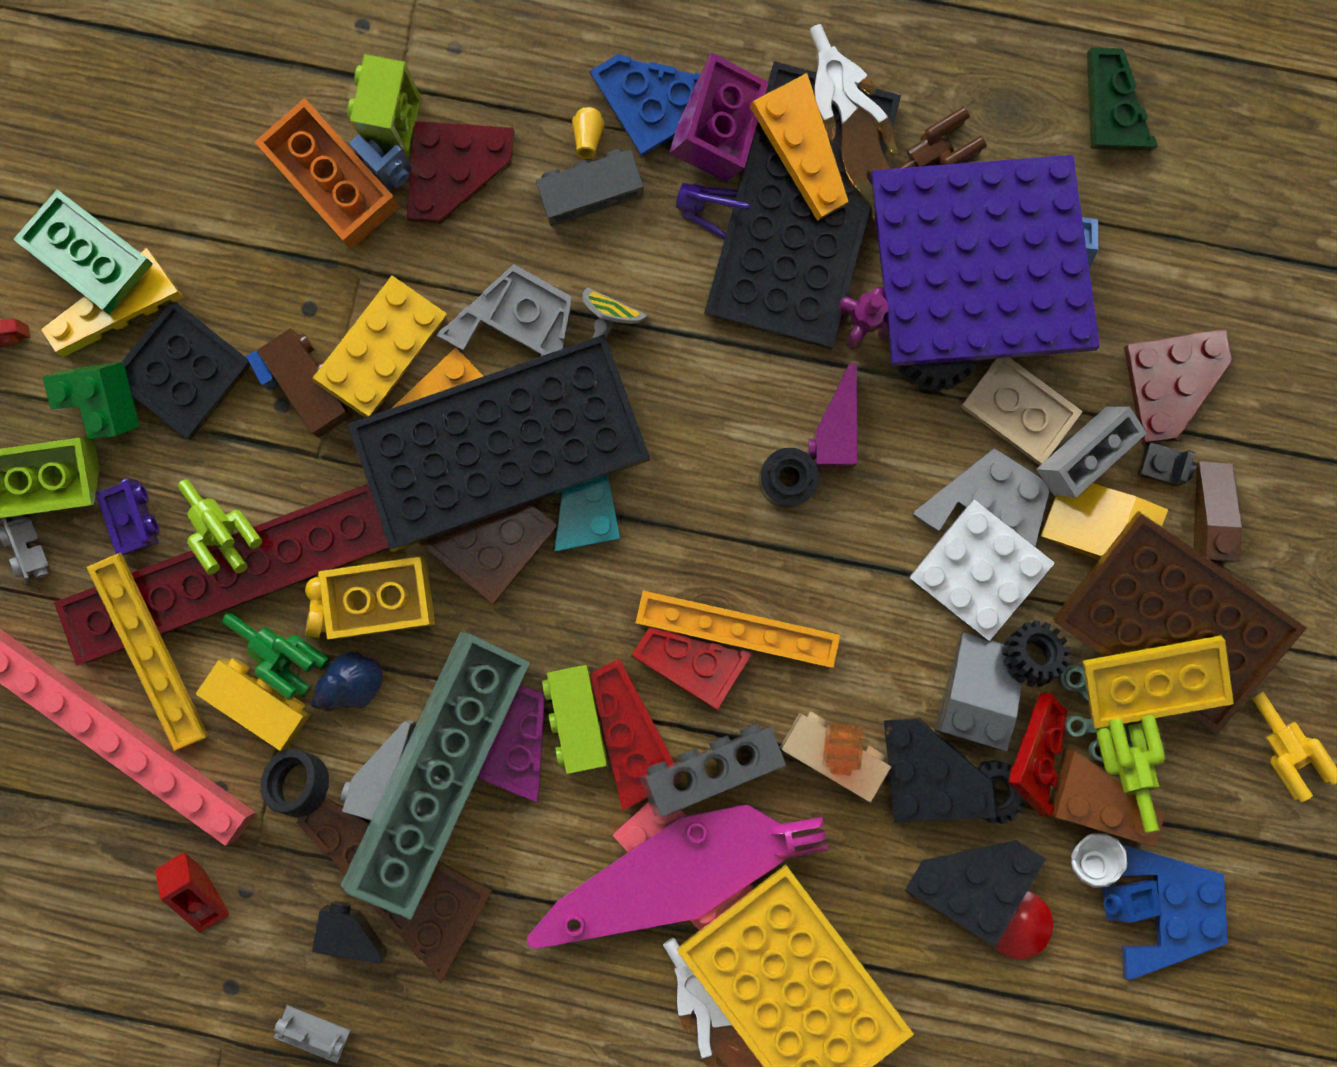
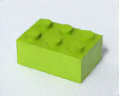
(384, 103)

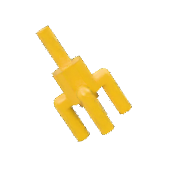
(1294, 751)

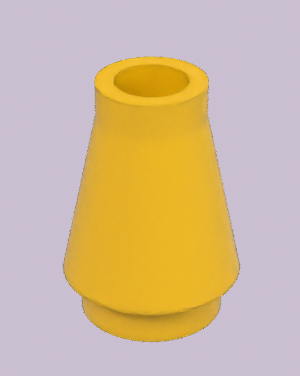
(587, 131)

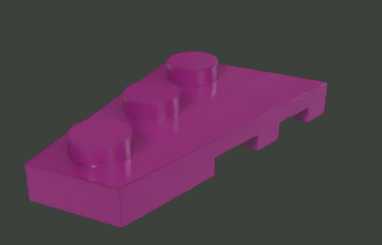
(517, 748)

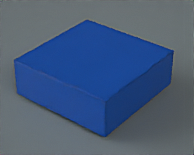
(262, 371)

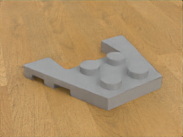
(518, 308)
(998, 485)

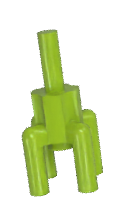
(216, 529)
(1136, 763)

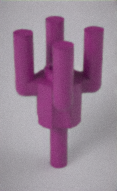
(866, 315)

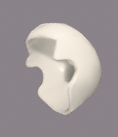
(1099, 860)

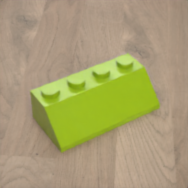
(48, 476)

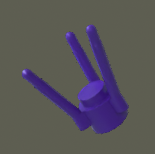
(694, 198)

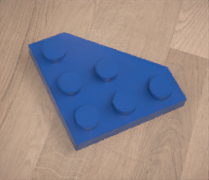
(645, 98)

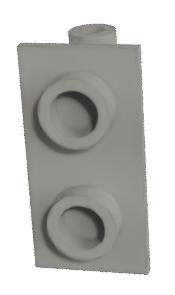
(25, 560)
(311, 1034)

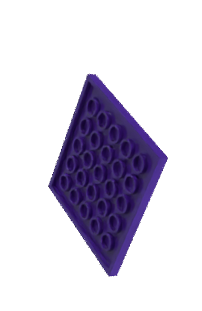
(984, 260)

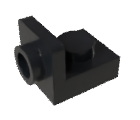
(1167, 465)

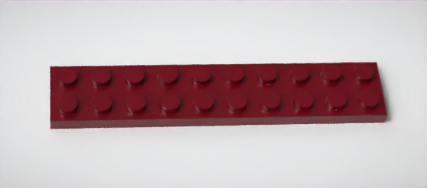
(184, 593)

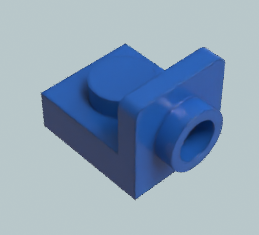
(1131, 901)

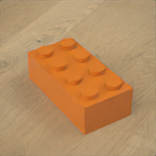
(327, 174)

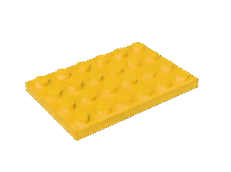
(792, 982)

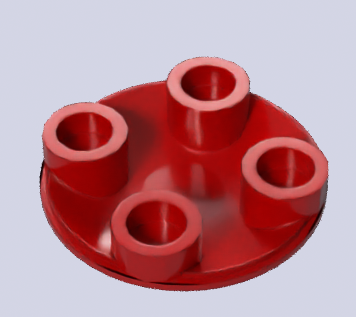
(1028, 929)

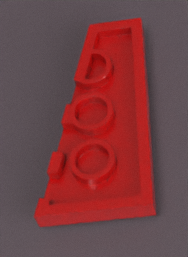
(628, 732)

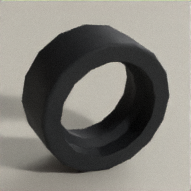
(274, 777)

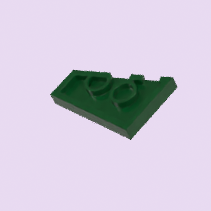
(1113, 104)

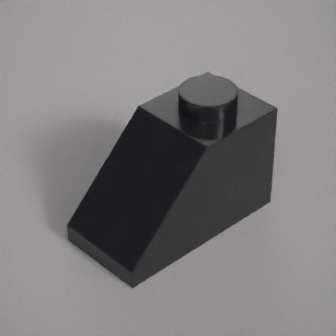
(347, 934)

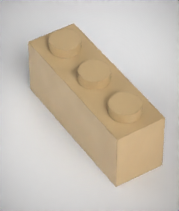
(806, 744)

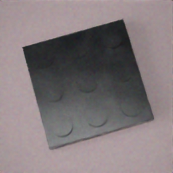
(182, 369)

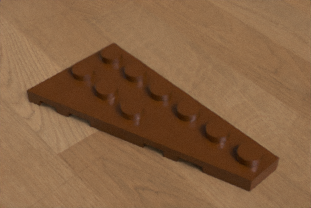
(445, 909)

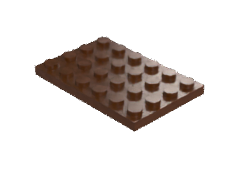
(1164, 593)

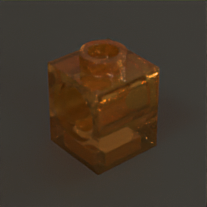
(843, 748)

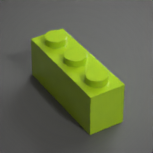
(575, 719)

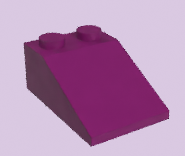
(717, 120)

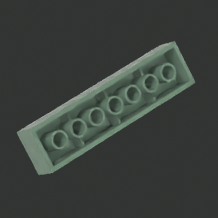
(434, 775)

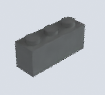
(590, 186)

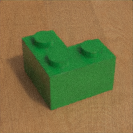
(101, 395)

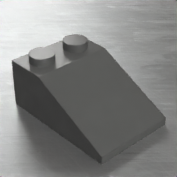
(980, 694)

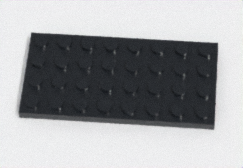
(779, 262)
(498, 442)

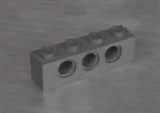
(763, 758)

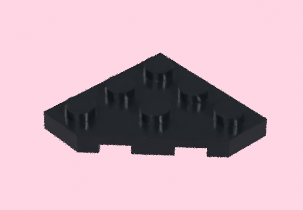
(932, 777)
(978, 886)

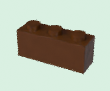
(293, 368)

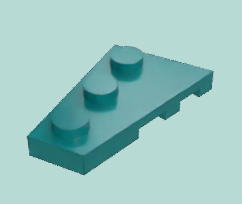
(586, 516)

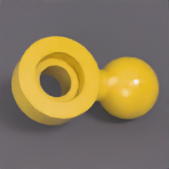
(315, 618)

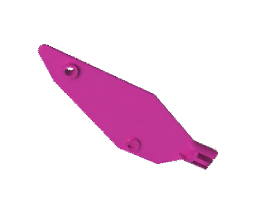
(678, 874)

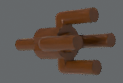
(936, 147)

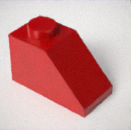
(190, 892)

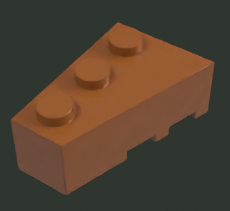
(1098, 800)

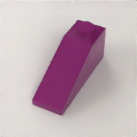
(836, 434)

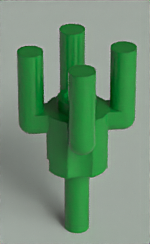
(276, 655)

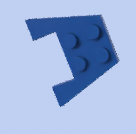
(1190, 912)

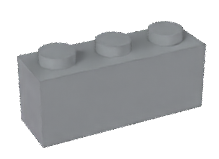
(1091, 451)

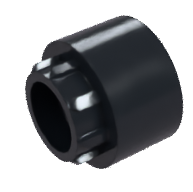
(798, 462)

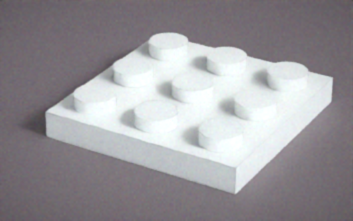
(981, 569)

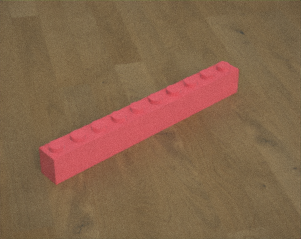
(121, 742)

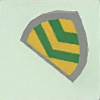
(609, 311)

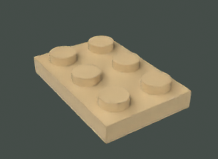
(1021, 409)

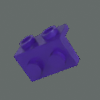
(128, 516)

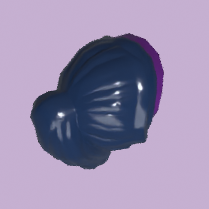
(348, 682)

